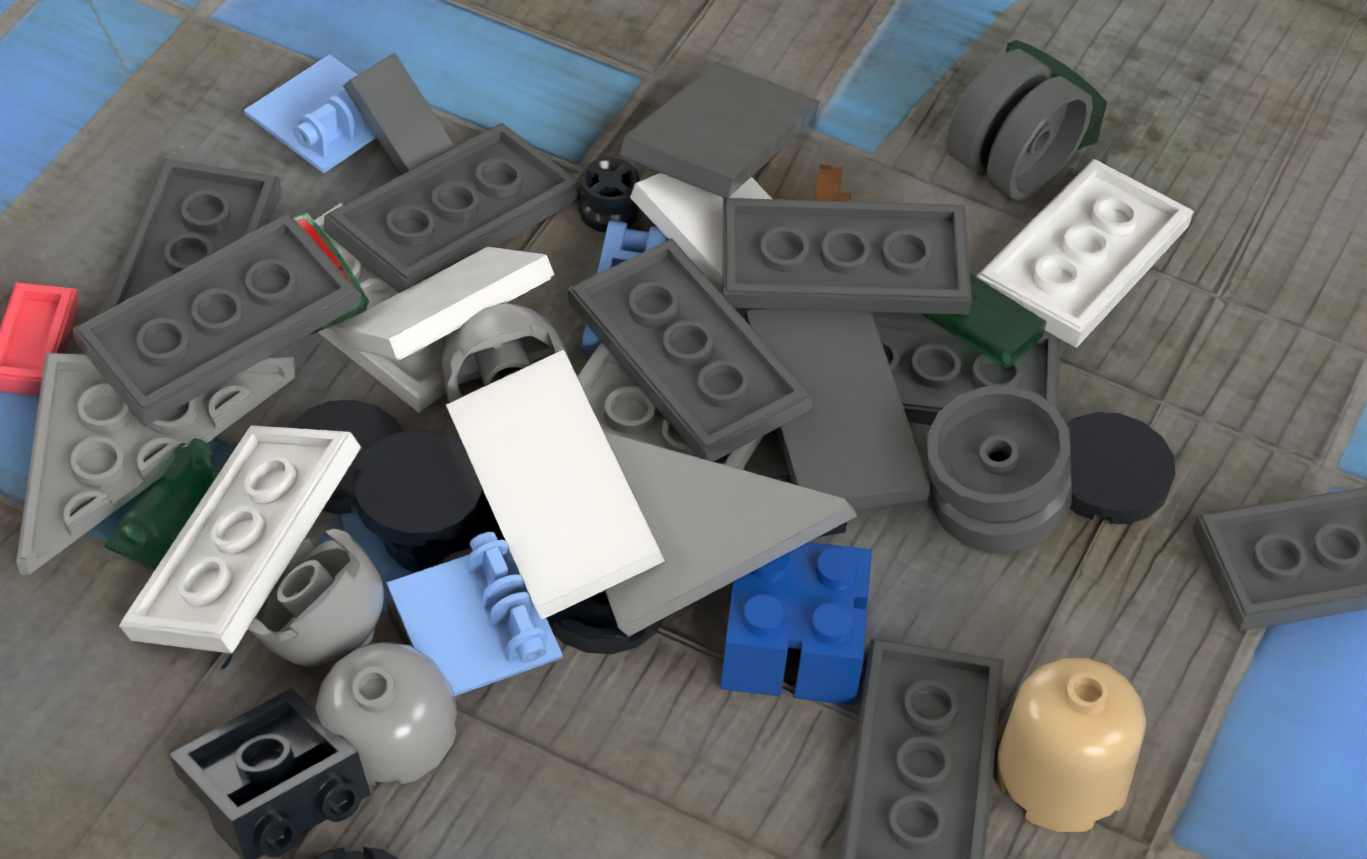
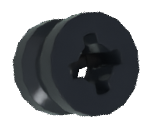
(607, 193)

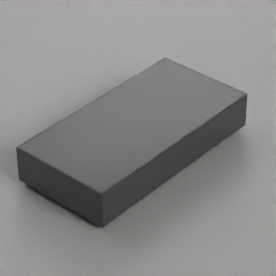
(398, 114)

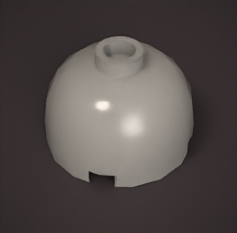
(494, 346)
(322, 603)
(391, 710)

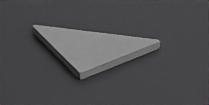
(98, 455)
(709, 527)

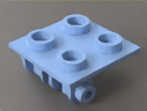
(315, 115)
(474, 617)

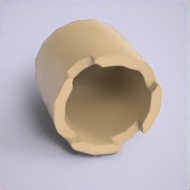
(1071, 744)

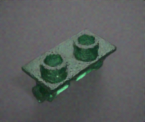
(165, 506)

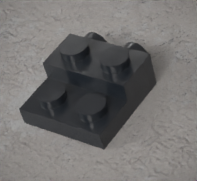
(272, 776)

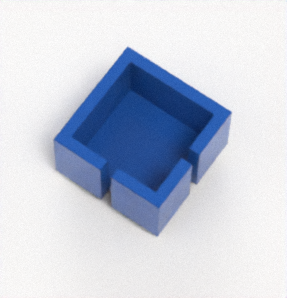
(806, 602)

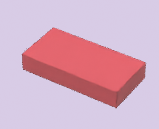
(33, 325)

